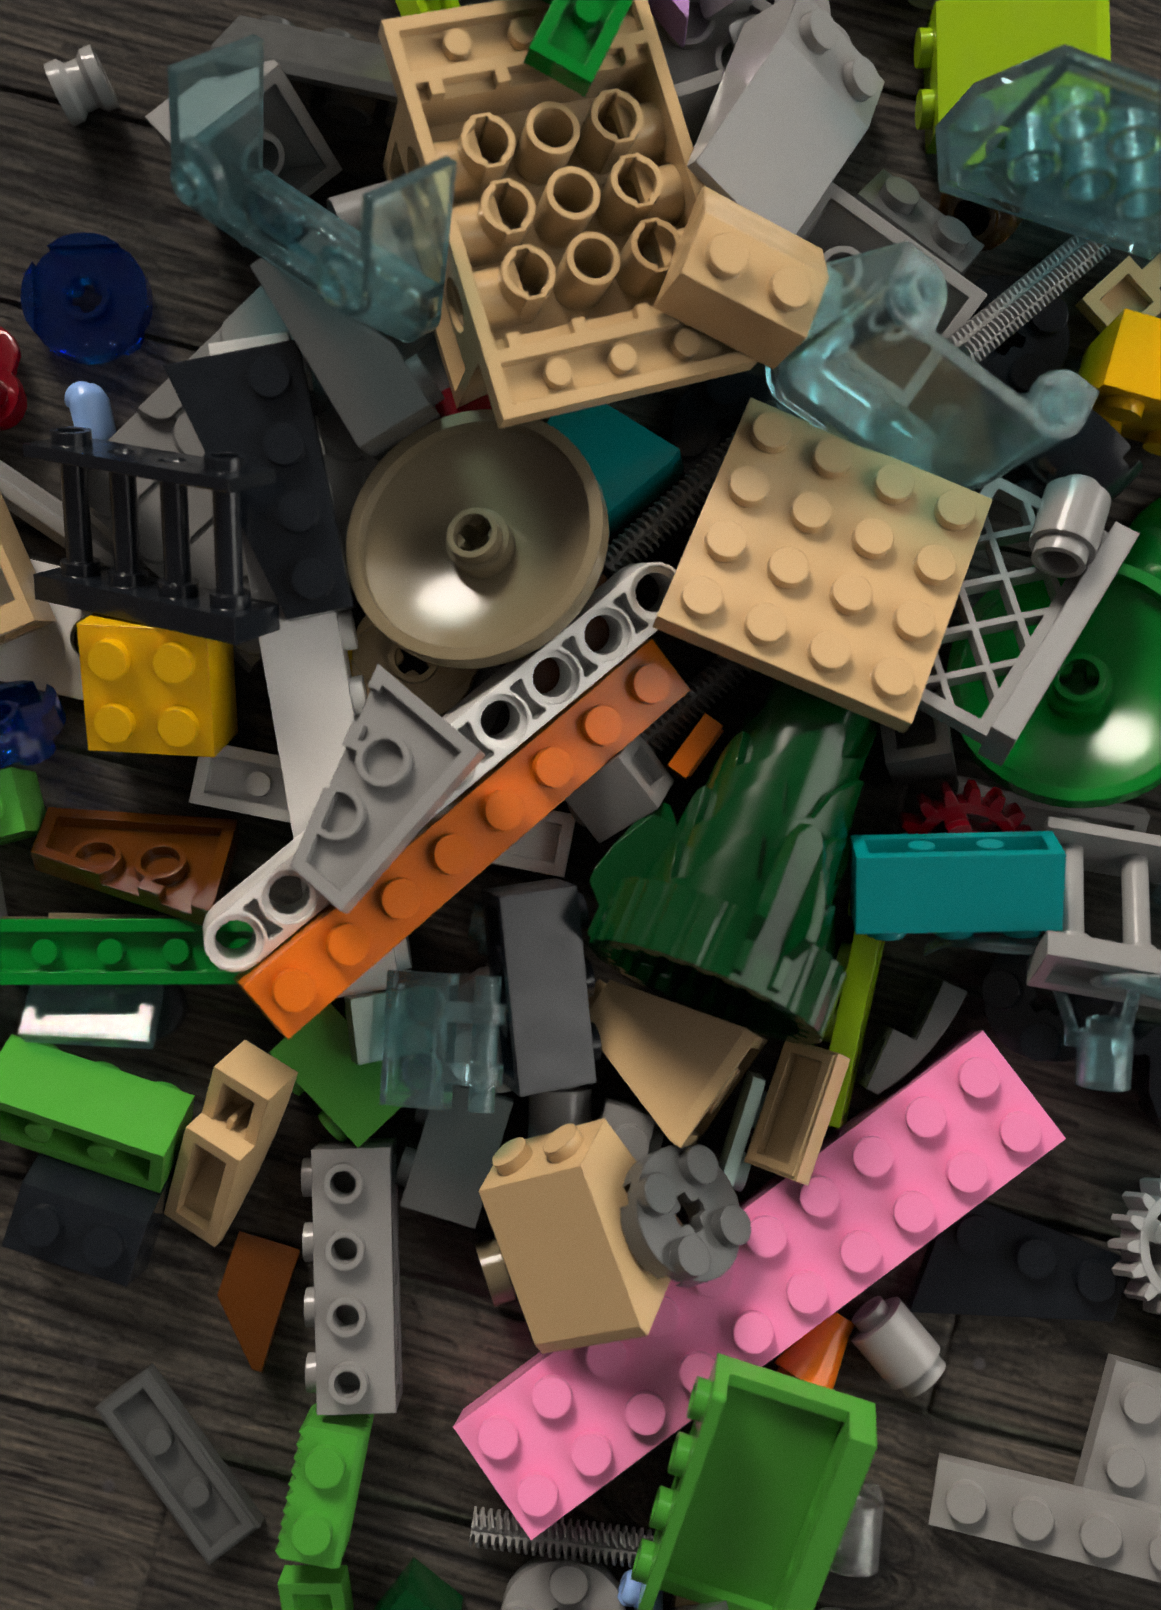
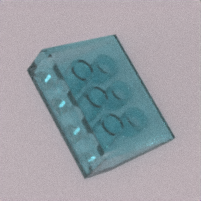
(1061, 147)

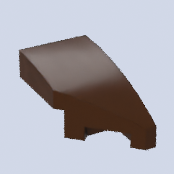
(256, 1292)

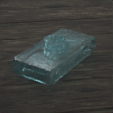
(92, 1015)

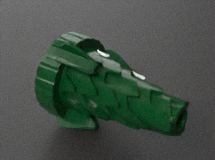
(742, 892)

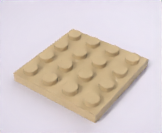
(825, 566)

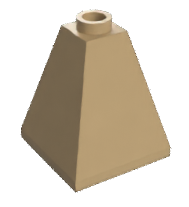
(672, 1056)

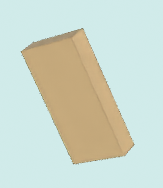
(797, 1111)

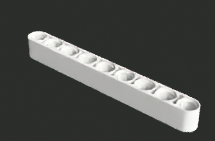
(528, 712)

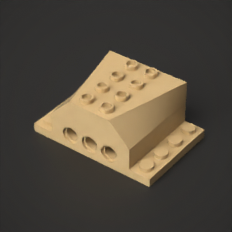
(555, 210)

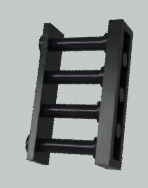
(127, 589)

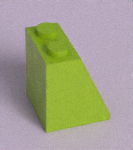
(983, 37)

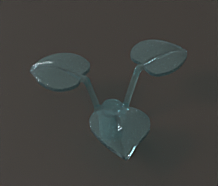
(1106, 1041)

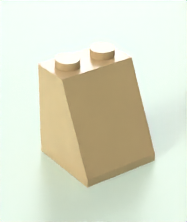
(563, 1239)

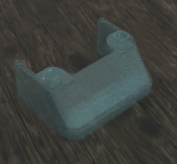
(380, 276)

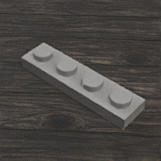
(1047, 1516)

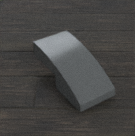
(898, 1053)

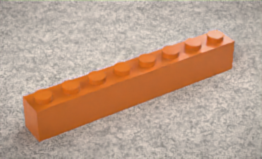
(463, 840)

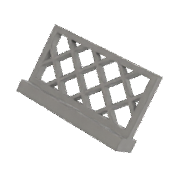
(1042, 652)

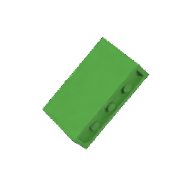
(756, 1491)

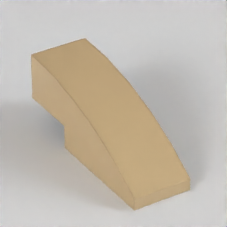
(228, 1140)

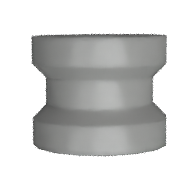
(81, 85)

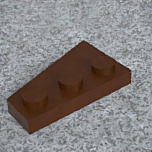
(141, 857)

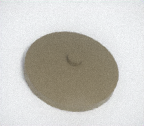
(477, 540)

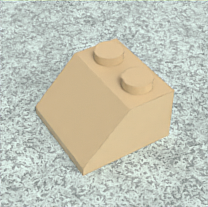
(743, 280)

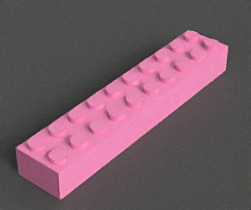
(872, 1201)

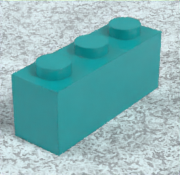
(957, 884)

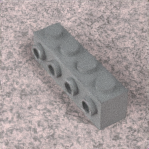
(355, 1277)

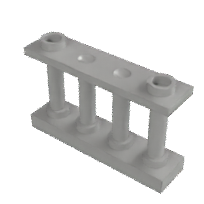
(1072, 959)

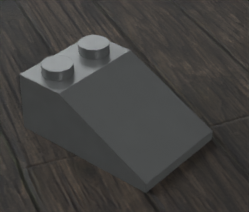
(361, 371)

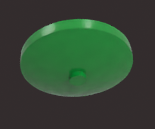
(1101, 716)

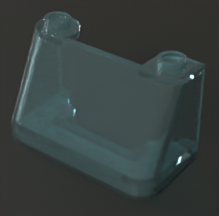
(904, 391)

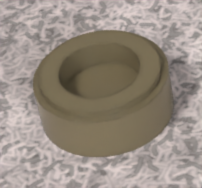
(495, 1272)

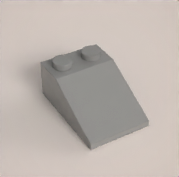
(786, 113)

